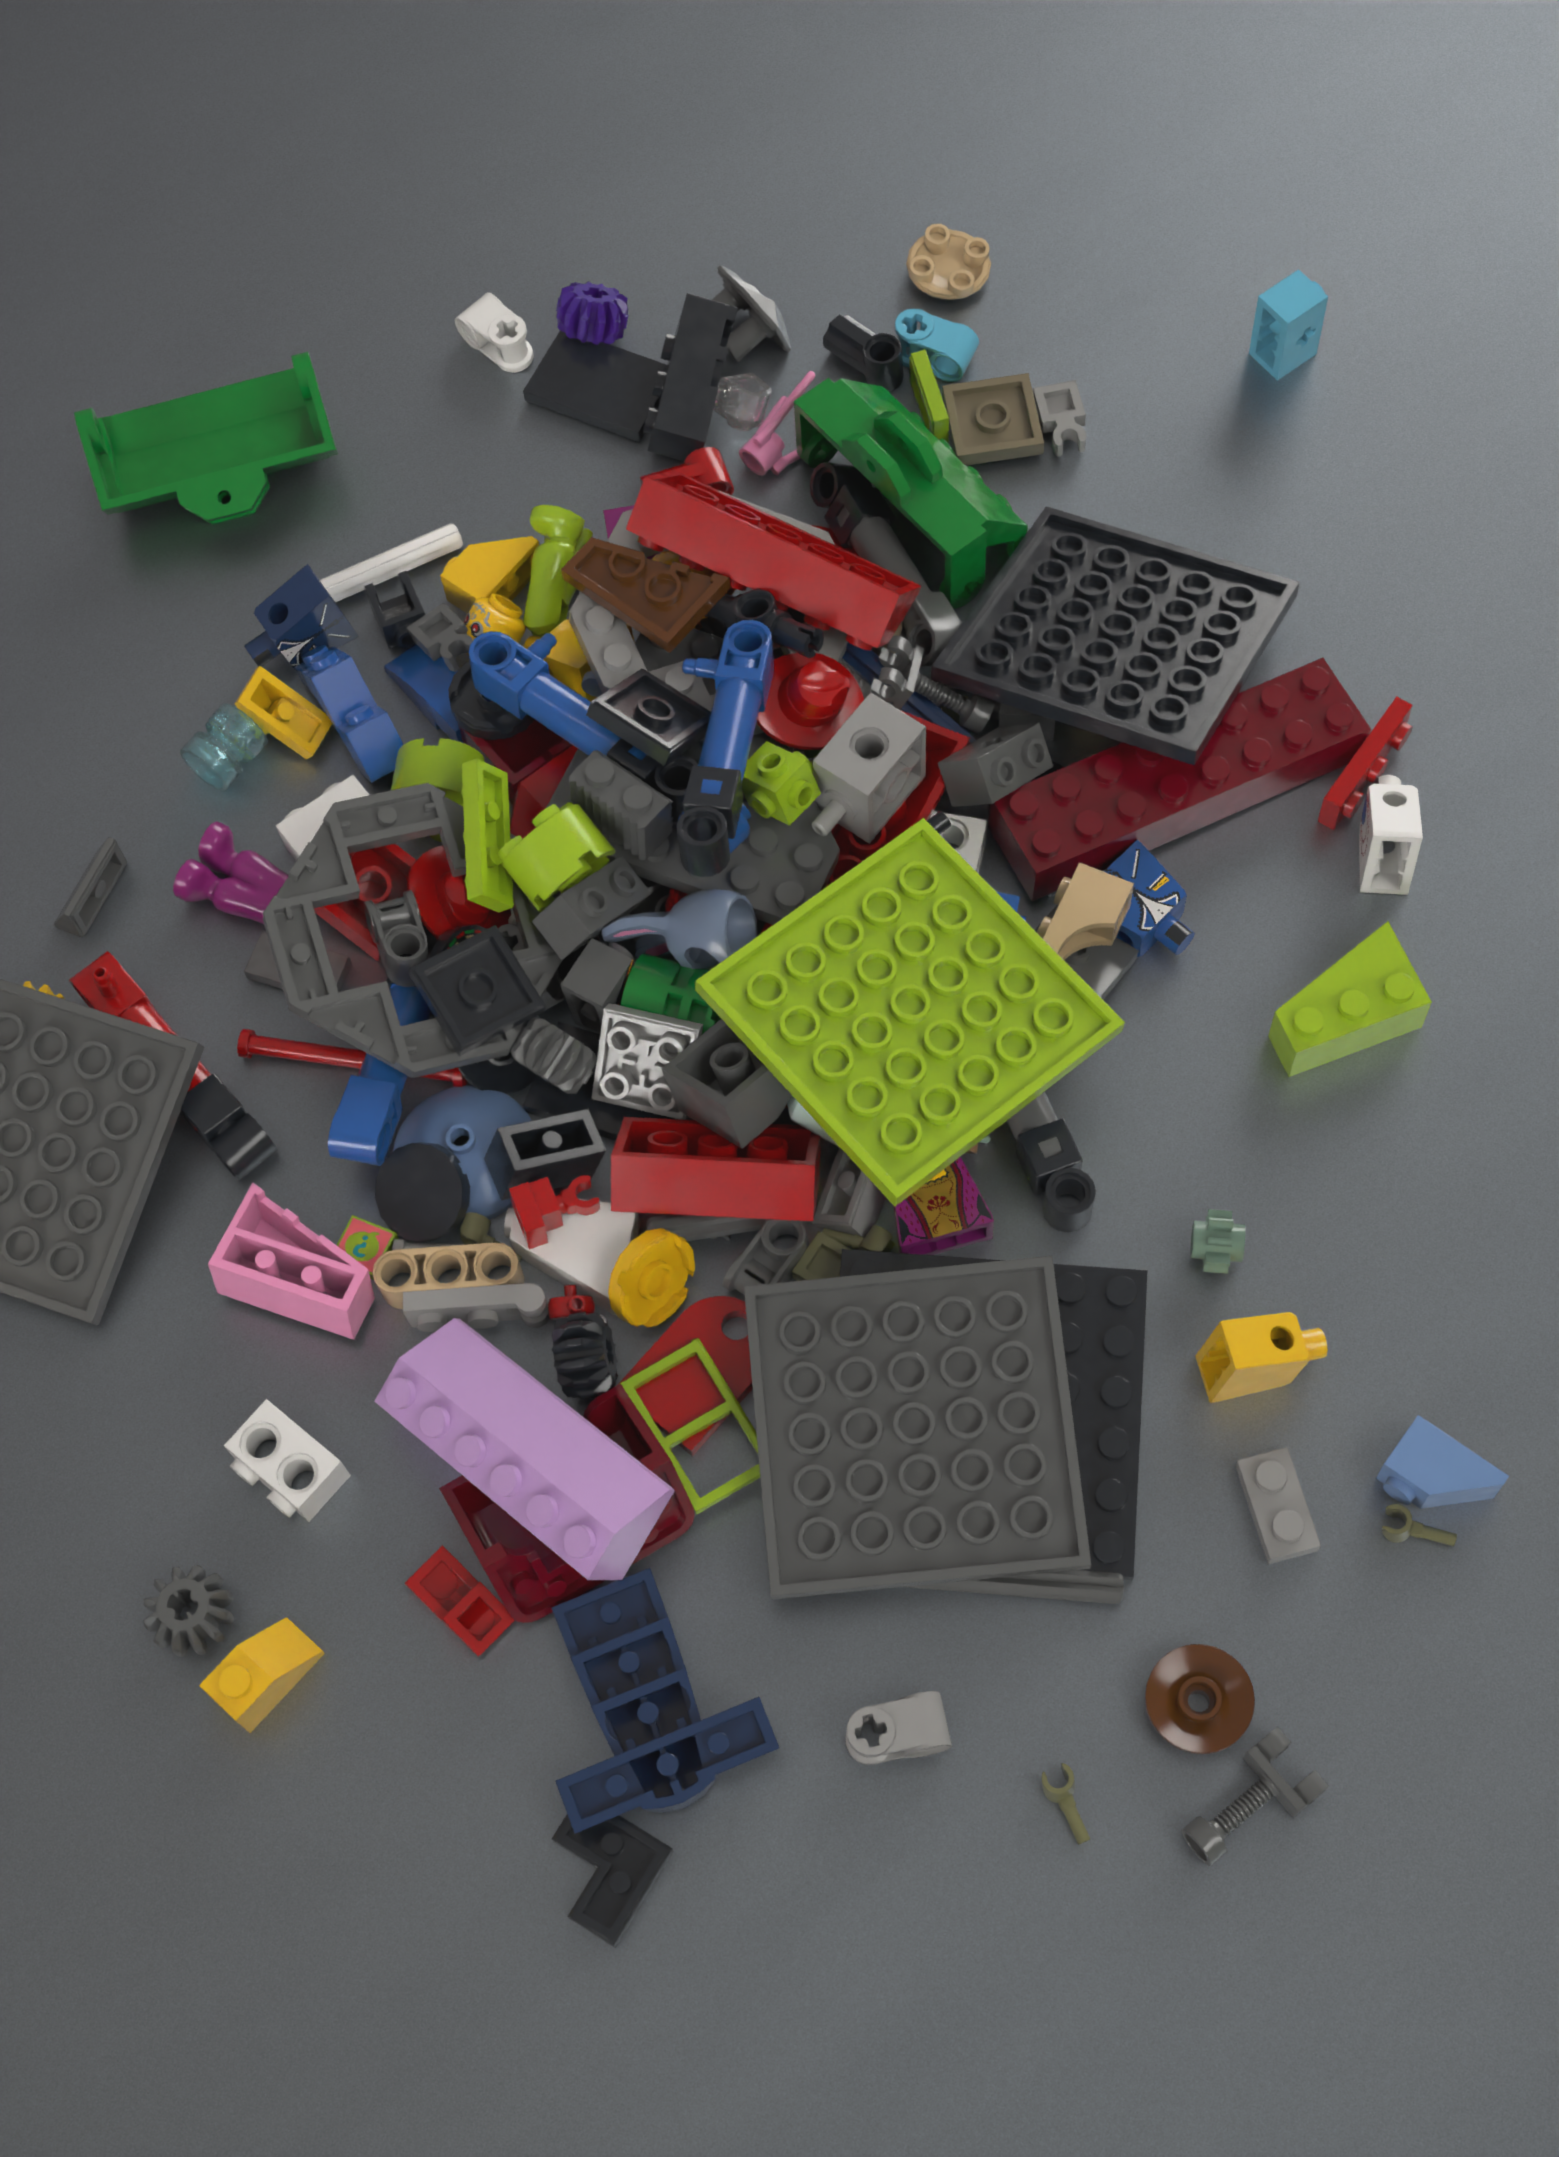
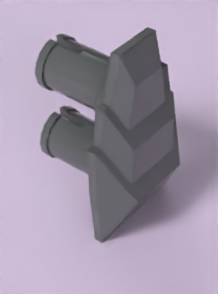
(764, 315)

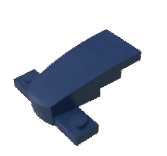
(646, 1709)

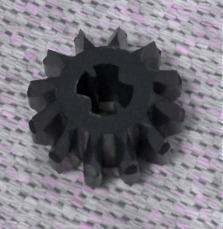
(584, 1355)

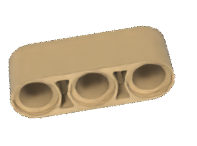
(428, 1264)

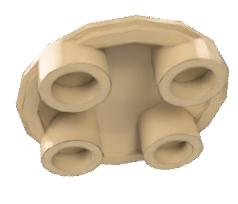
(948, 263)

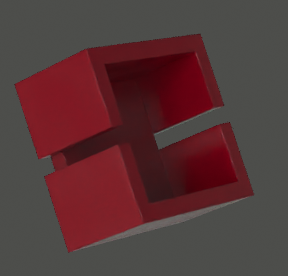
(519, 754)

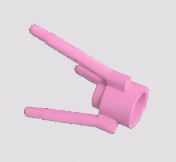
(765, 446)

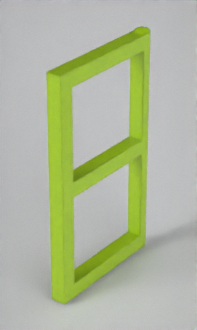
(730, 1406)

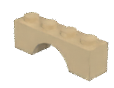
(1088, 911)

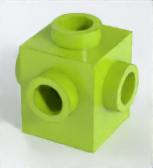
(779, 783)

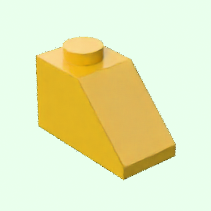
(488, 569)
(261, 1672)

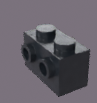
(547, 1147)

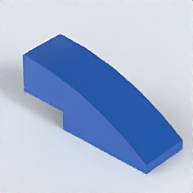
(427, 686)

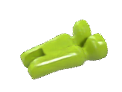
(548, 591)

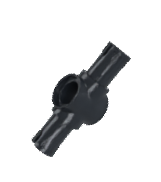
(761, 607)

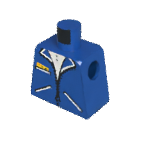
(1155, 903)

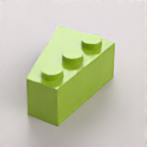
(1351, 1005)

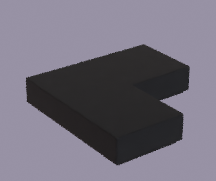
(625, 1872)

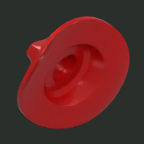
(808, 700)
(444, 898)

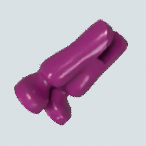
(250, 882)

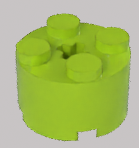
(434, 765)
(556, 853)

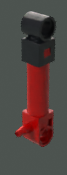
(208, 1104)

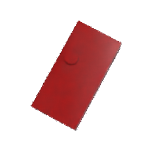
(695, 1172)

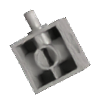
(869, 769)

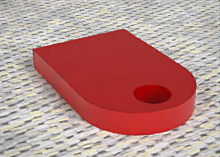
(687, 1388)

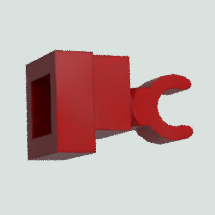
(542, 1210)

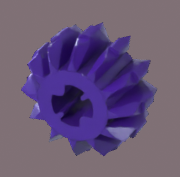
(592, 313)

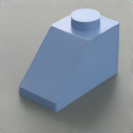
(1437, 1470)

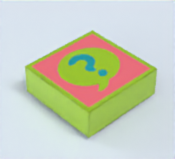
(366, 1241)

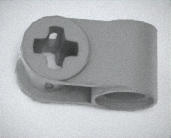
(910, 1729)

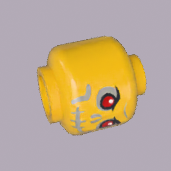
(495, 615)

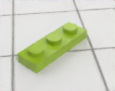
(485, 833)

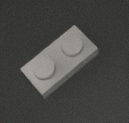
(1277, 1505)

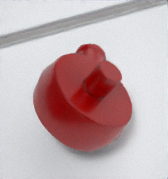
(569, 1303)

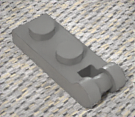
(476, 1306)

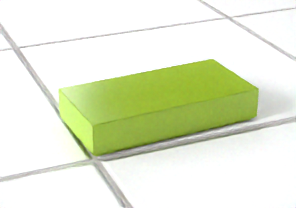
(928, 395)

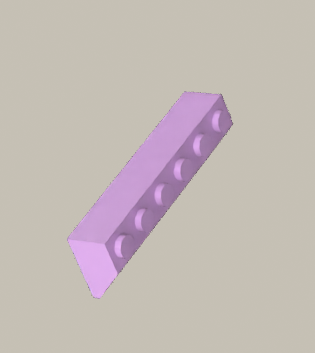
(526, 1450)

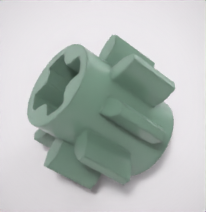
(1217, 1241)

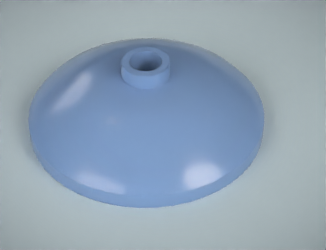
(469, 1114)

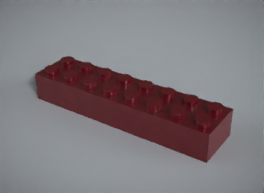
(1103, 804)

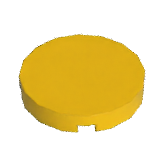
(651, 1278)

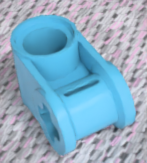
(946, 343)

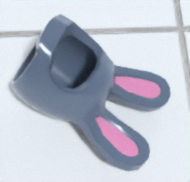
(696, 931)

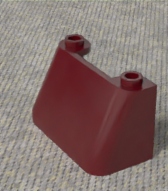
(520, 1565)

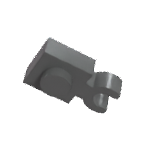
(442, 635)

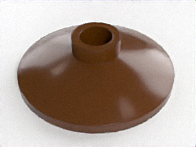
(1205, 1672)

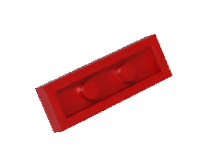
(1367, 764)

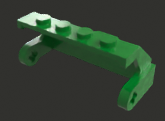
(209, 445)
(913, 473)

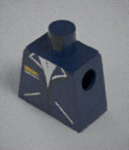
(298, 620)

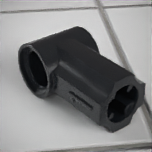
(870, 353)

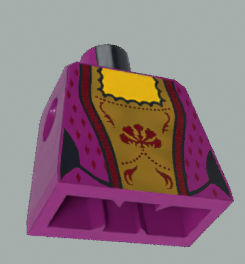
(943, 1214)

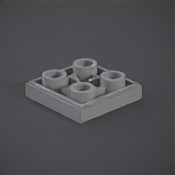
(631, 1057)

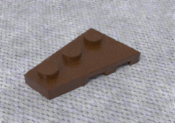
(644, 593)

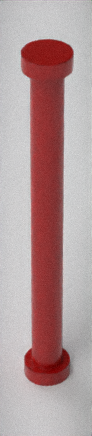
(251, 1044)

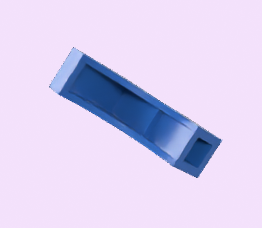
(352, 710)

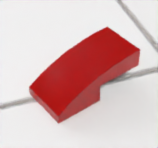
(460, 1601)

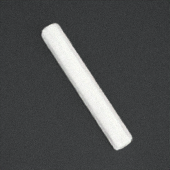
(394, 561)

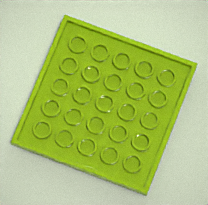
(909, 1010)

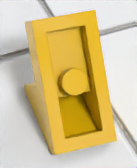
(283, 713)

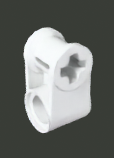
(496, 333)

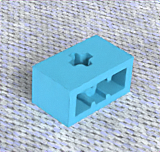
(1288, 324)

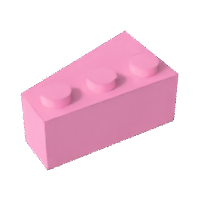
(289, 1269)

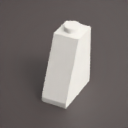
(581, 1249)

